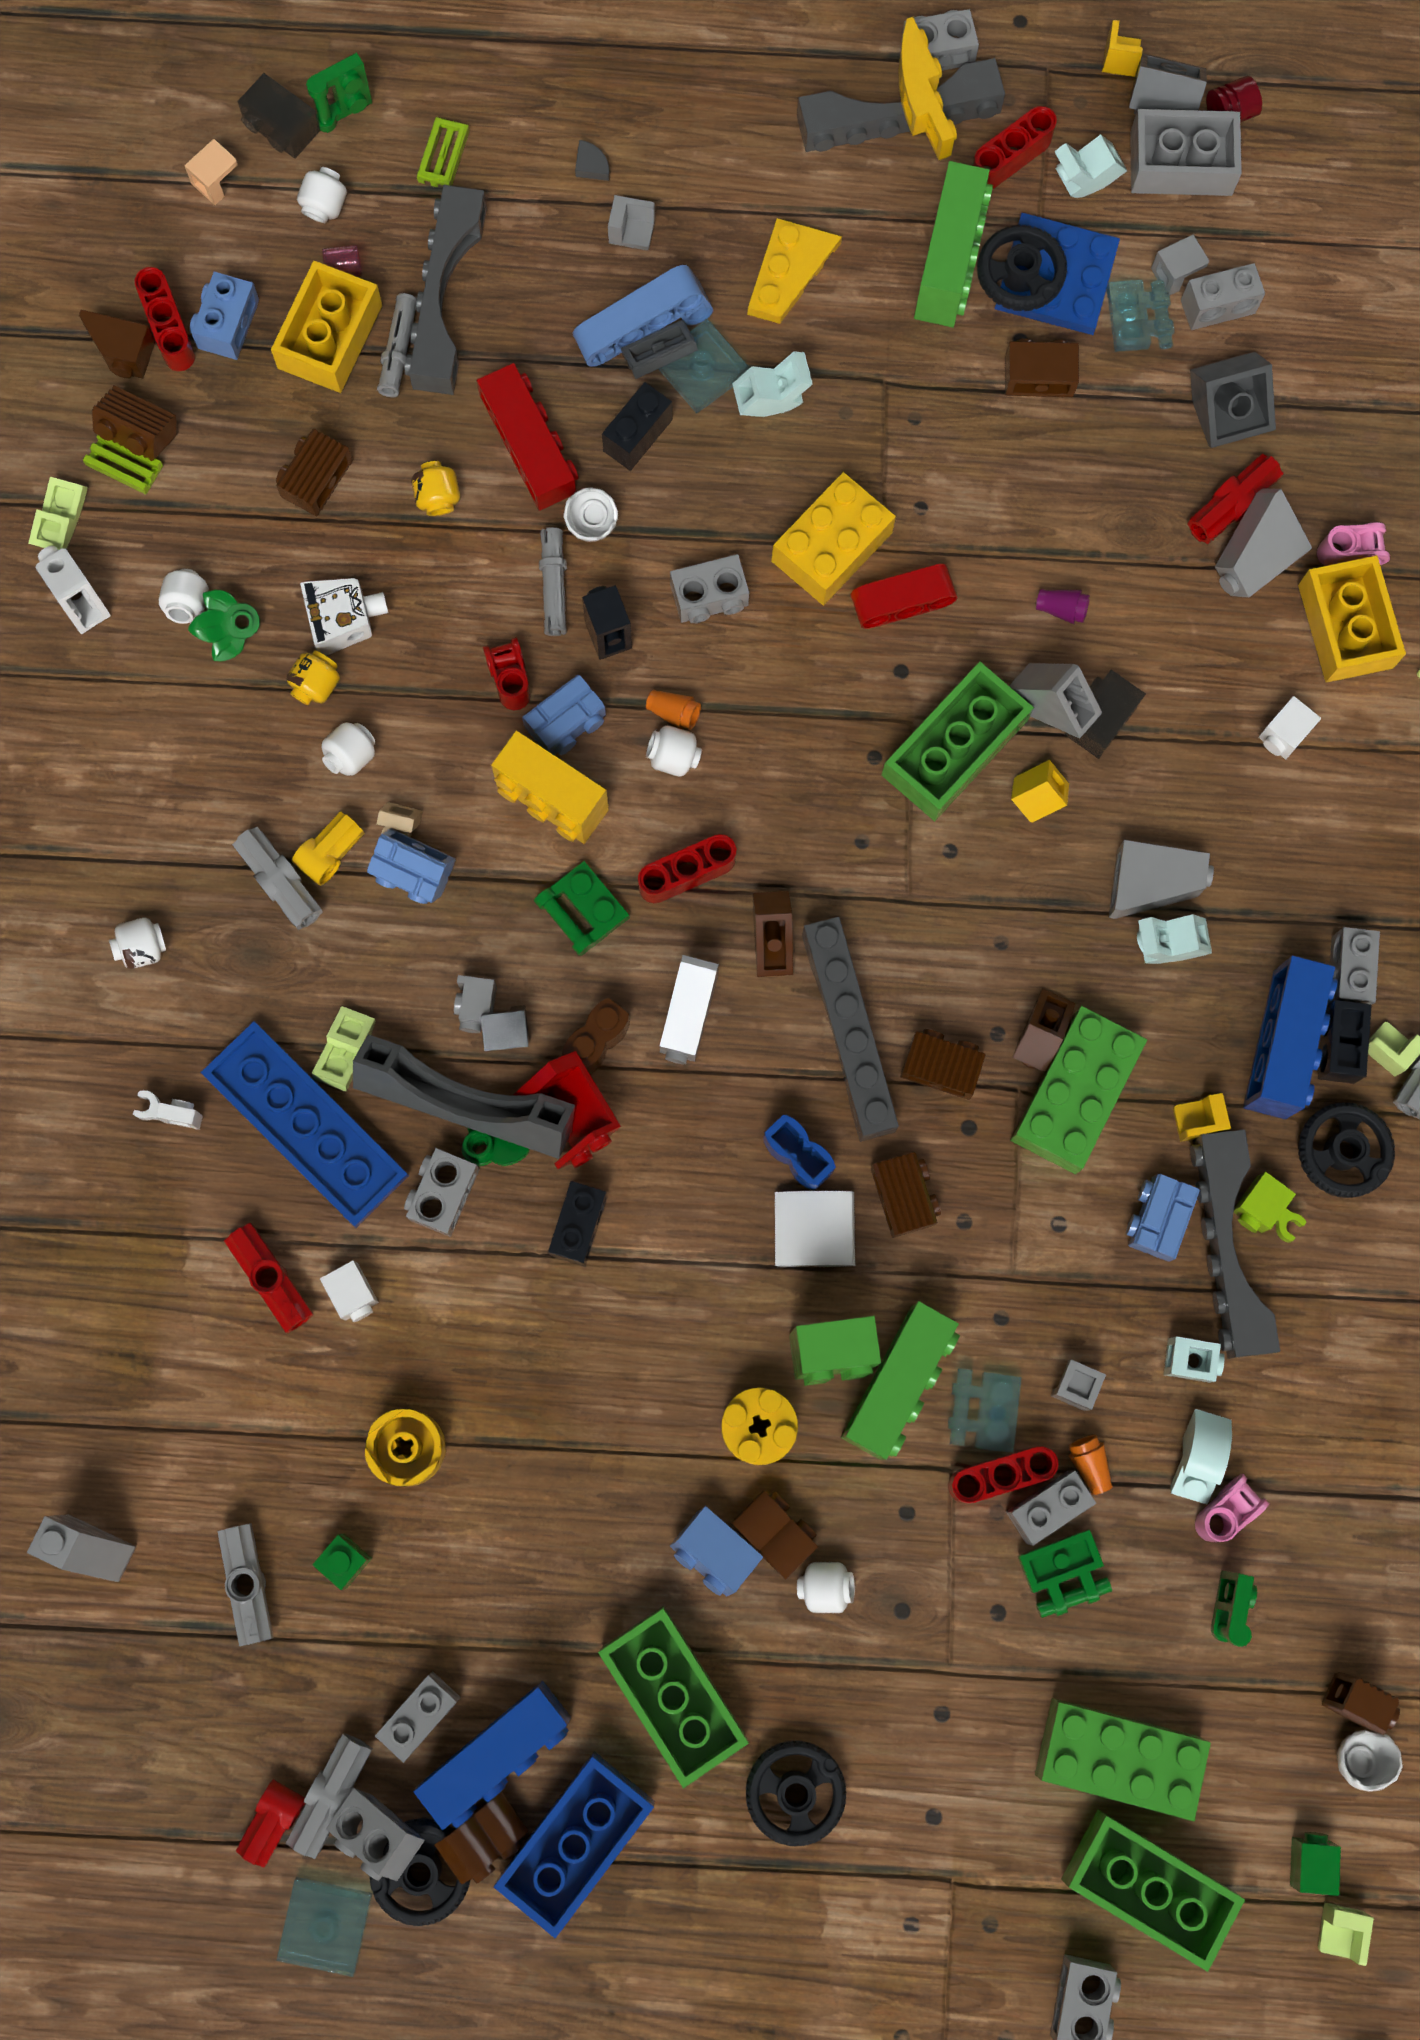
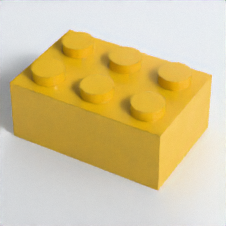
(327, 326)
(833, 538)
(1351, 619)
(549, 788)

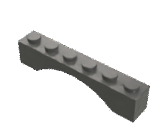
(835, 120)
(458, 228)
(851, 1029)
(398, 1076)
(1246, 1321)

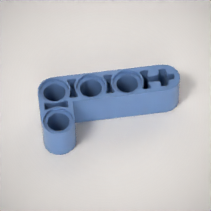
(643, 312)

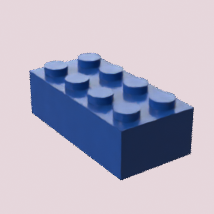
(1290, 1038)
(492, 1755)
(574, 1844)

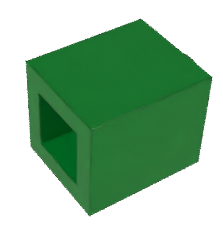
(342, 1561)
(1315, 1864)

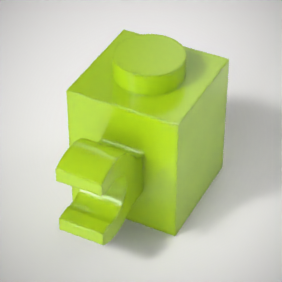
(1266, 1205)

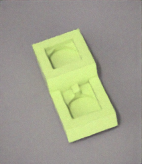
(59, 514)
(342, 1045)

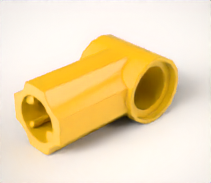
(321, 856)

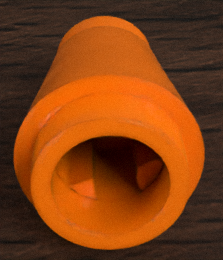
(676, 709)
(1091, 1463)

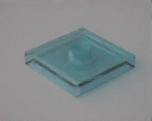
(706, 372)
(324, 1927)

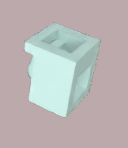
(1210, 1359)

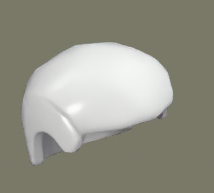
(590, 514)
(1369, 1760)

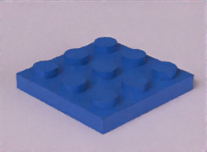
(1088, 272)

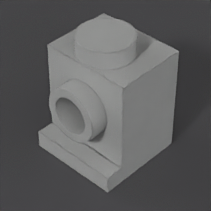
(476, 999)

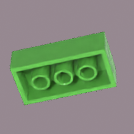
(954, 244)
(957, 741)
(1079, 1090)
(835, 1348)
(900, 1380)
(673, 1697)
(1122, 1759)
(1152, 1890)

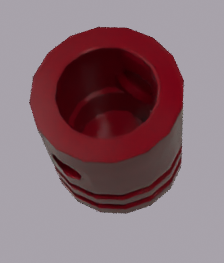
(1237, 96)

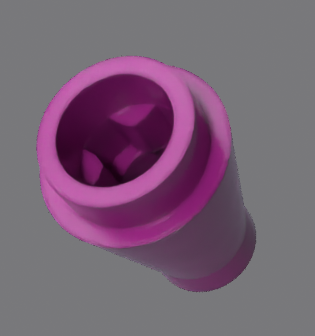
(1064, 604)

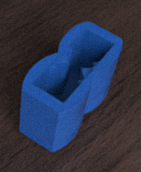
(806, 1159)

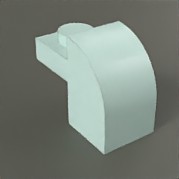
(1090, 167)
(773, 391)
(1173, 939)
(1204, 1456)

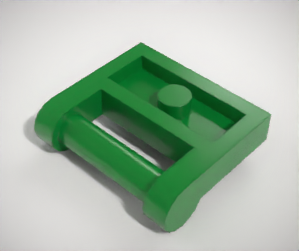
(348, 87)
(592, 902)
(1231, 1608)

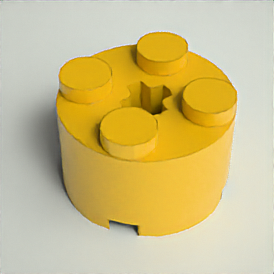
(768, 1406)
(383, 1444)

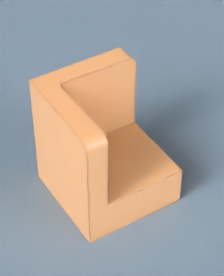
(209, 168)

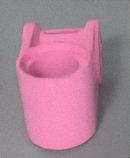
(1356, 543)
(1235, 1505)

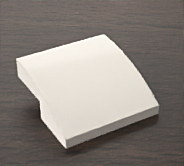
(814, 1228)

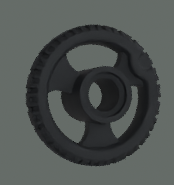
(1018, 280)
(1348, 1117)
(763, 1780)
(444, 1897)

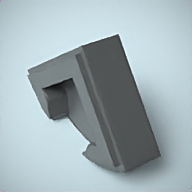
(591, 162)

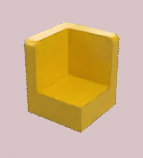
(1121, 53)
(1040, 791)
(1201, 1117)

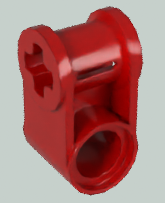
(508, 669)

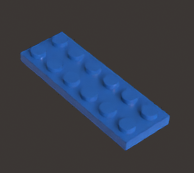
(304, 1124)

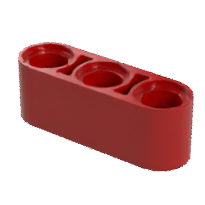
(1021, 136)
(161, 305)
(903, 596)
(697, 854)
(1021, 1474)

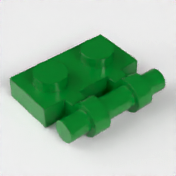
(1060, 1562)

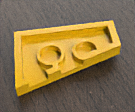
(788, 266)

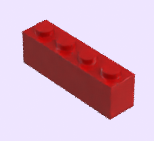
(527, 436)

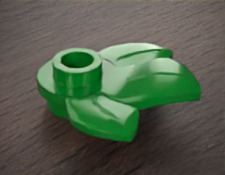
(219, 626)
(497, 1151)

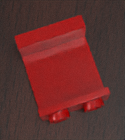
(593, 1119)

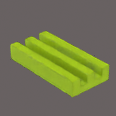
(436, 177)
(99, 450)

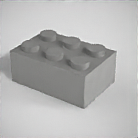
(1185, 152)

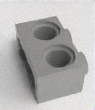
(939, 31)
(1222, 296)
(706, 579)
(1356, 964)
(452, 1195)
(1050, 1507)
(417, 1716)
(378, 1829)
(1073, 2003)

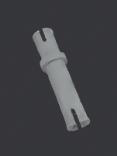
(395, 355)
(553, 570)

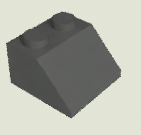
(1167, 85)
(1234, 398)

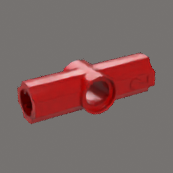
(1234, 498)
(254, 1259)

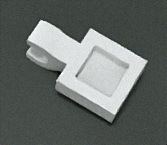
(177, 1113)

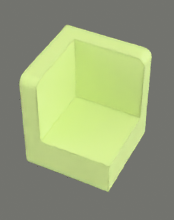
(1393, 1049)
(1345, 1933)

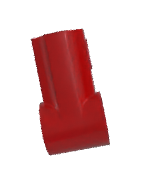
(275, 1814)

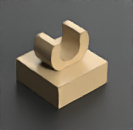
(399, 817)

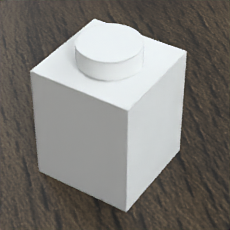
(1289, 728)
(350, 1292)

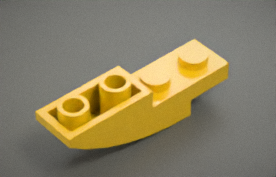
(919, 94)

